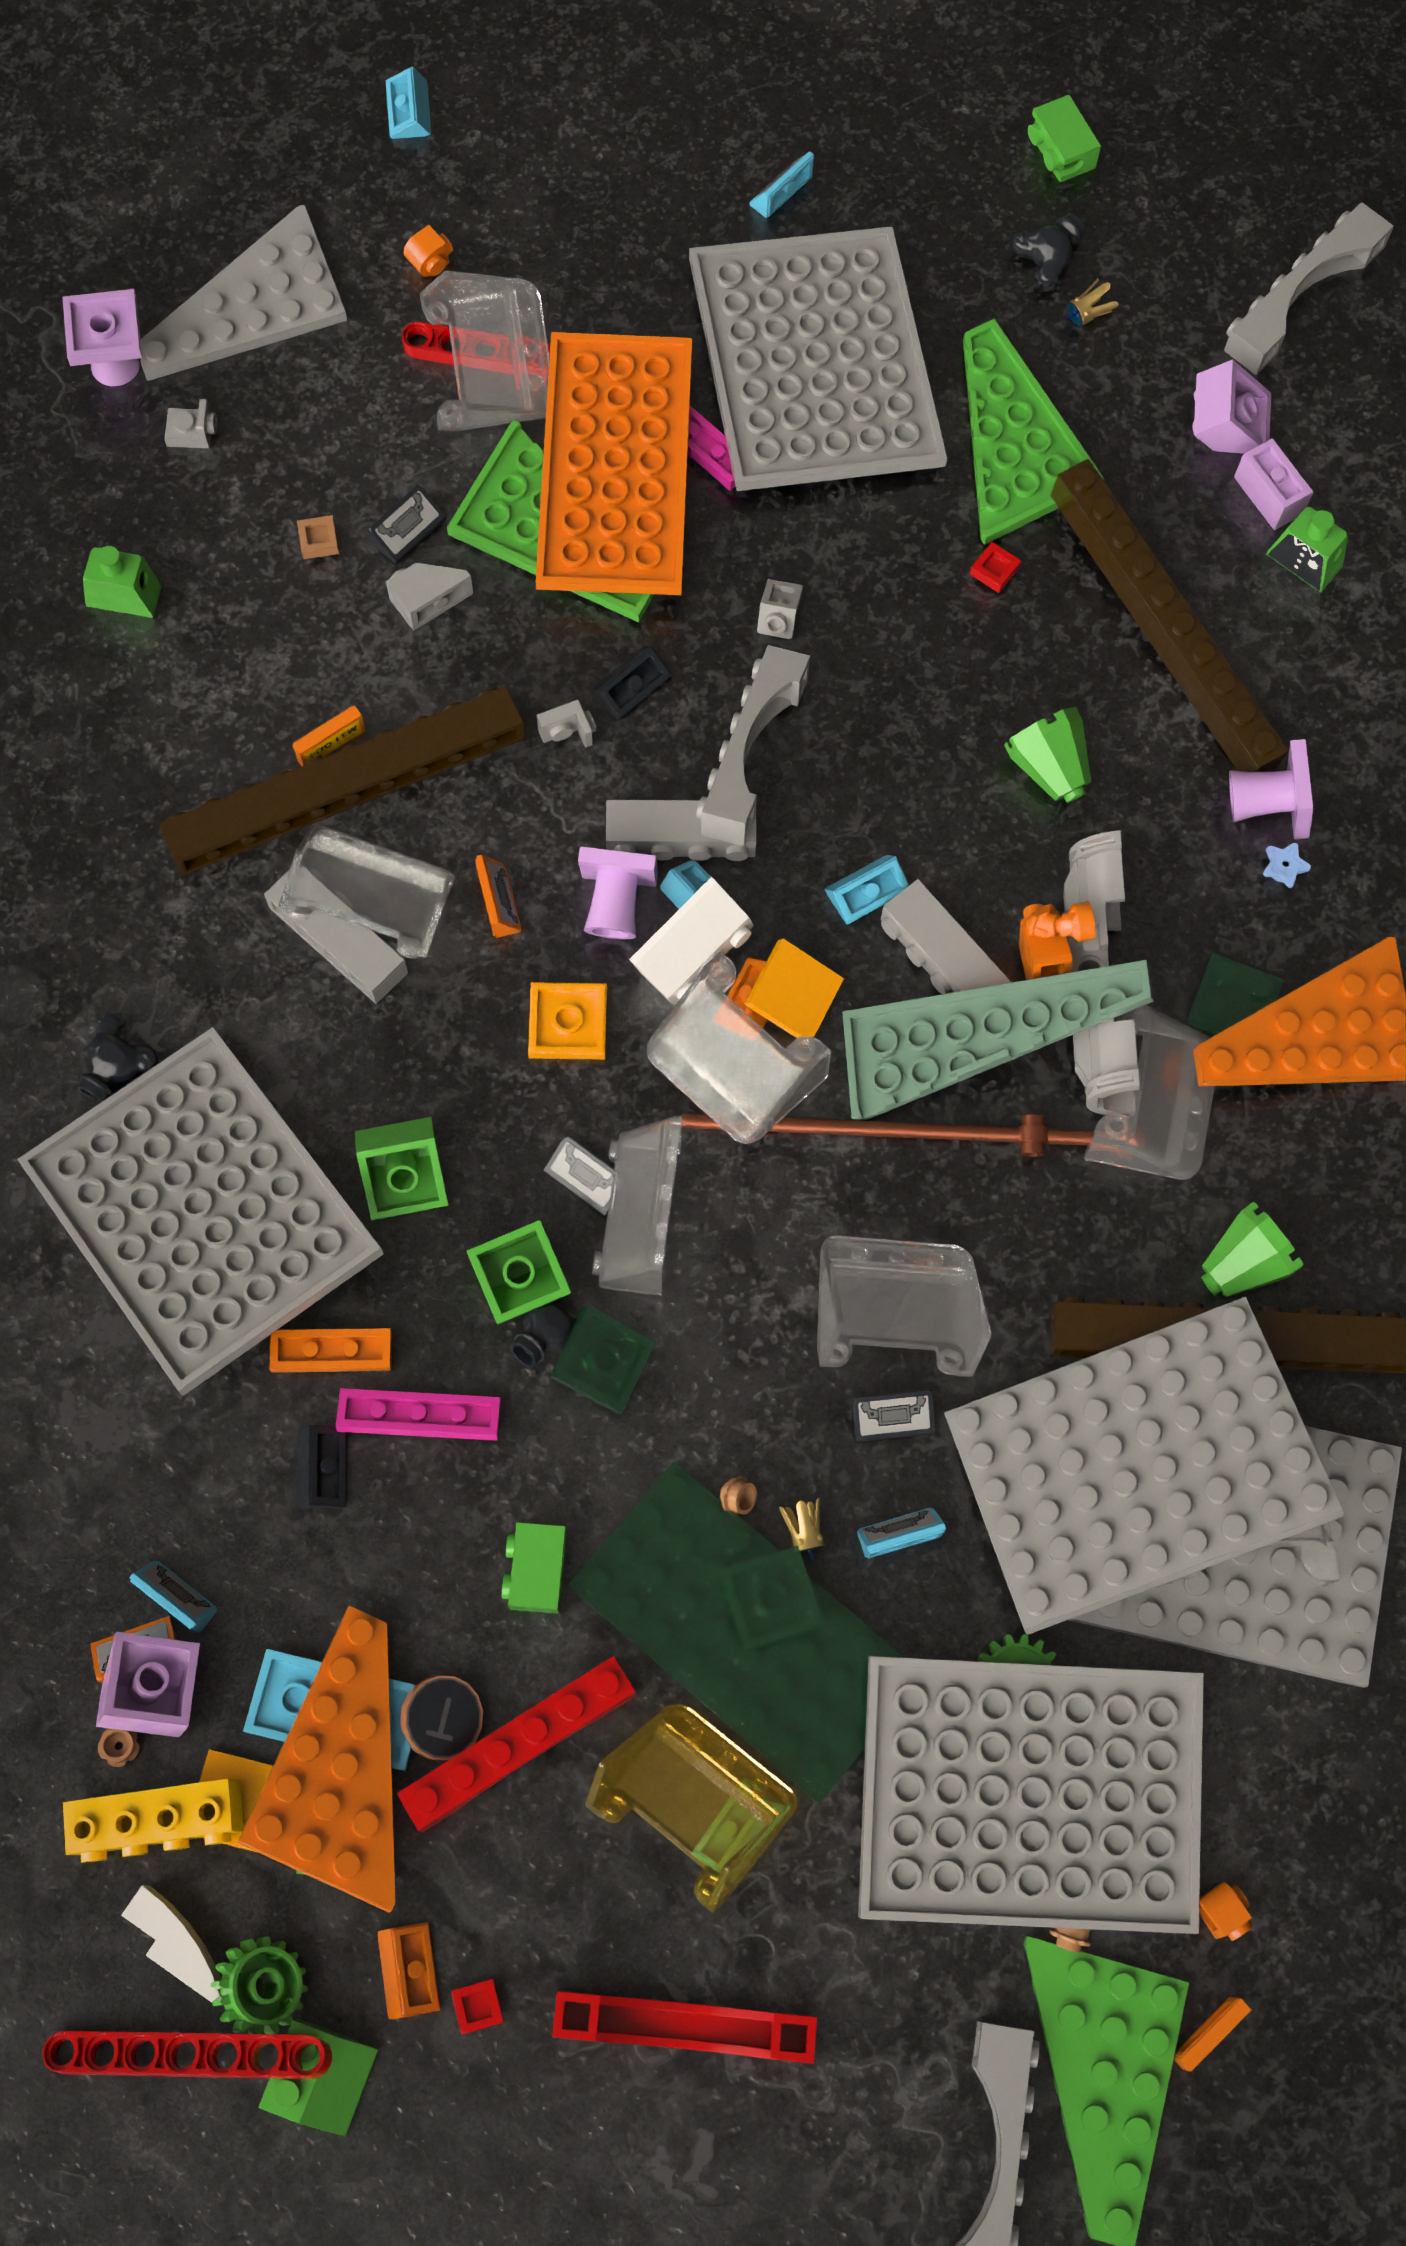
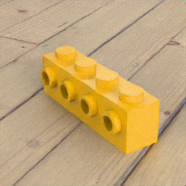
(153, 1817)

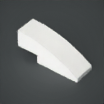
(176, 1942)

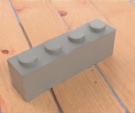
(667, 831)
(938, 942)
(349, 947)

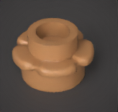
(738, 1495)
(116, 1757)
(1071, 1938)

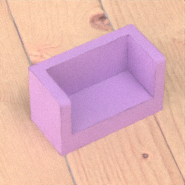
(1273, 484)

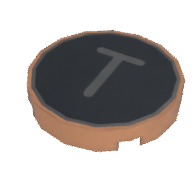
(441, 1717)

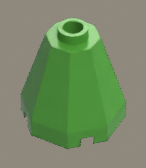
(1054, 754)
(1249, 1255)

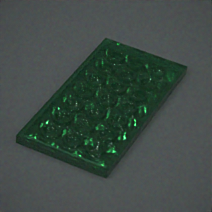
(663, 1590)

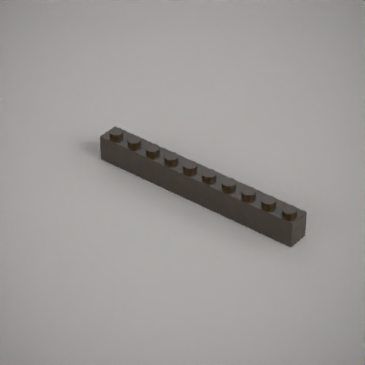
(1167, 620)
(342, 780)
(1294, 1339)

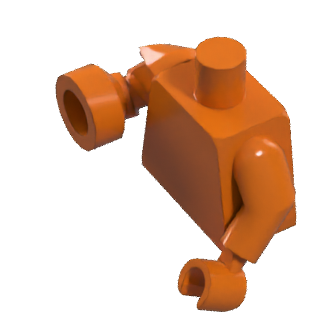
(1044, 939)

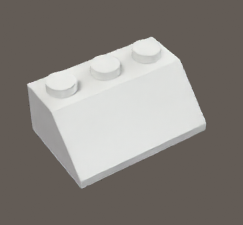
(690, 939)

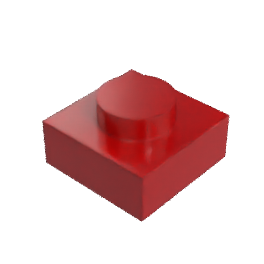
(995, 567)
(477, 2006)

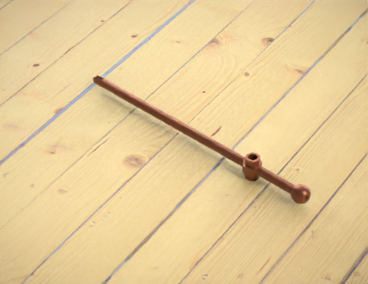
(1030, 1135)

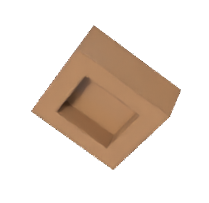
(318, 537)

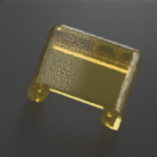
(697, 1795)

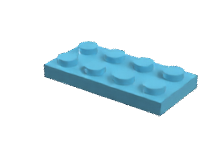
(282, 1689)

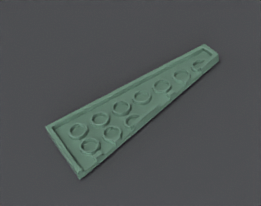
(939, 1040)

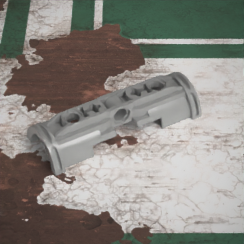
(1106, 1052)

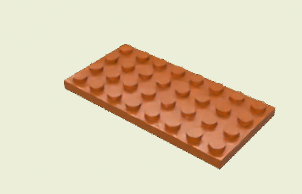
(614, 464)

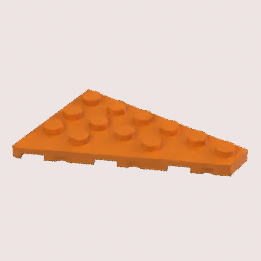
(1327, 1031)
(332, 1782)

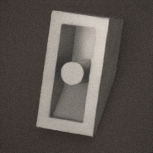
(427, 591)

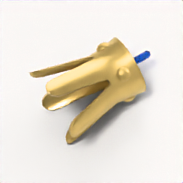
(1081, 308)
(807, 1532)

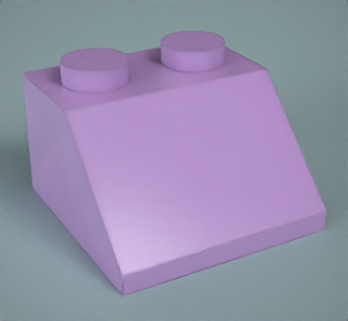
(1231, 409)
(148, 1685)

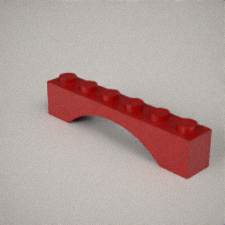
(516, 1743)
(685, 2026)

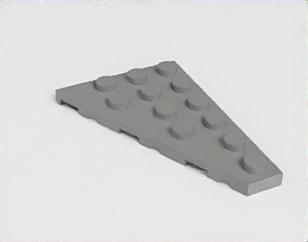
(258, 299)

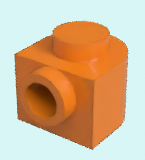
(428, 251)
(1225, 1911)

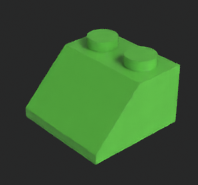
(400, 1168)
(518, 1272)
(328, 2100)

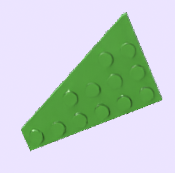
(1015, 435)
(504, 515)
(1111, 2061)

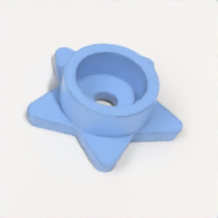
(1281, 873)

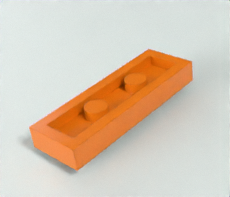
(331, 1350)

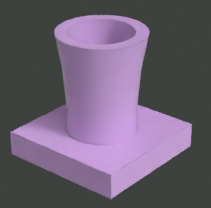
(104, 333)
(1276, 791)
(615, 889)

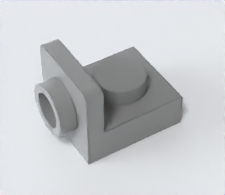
(190, 426)
(779, 608)
(563, 721)

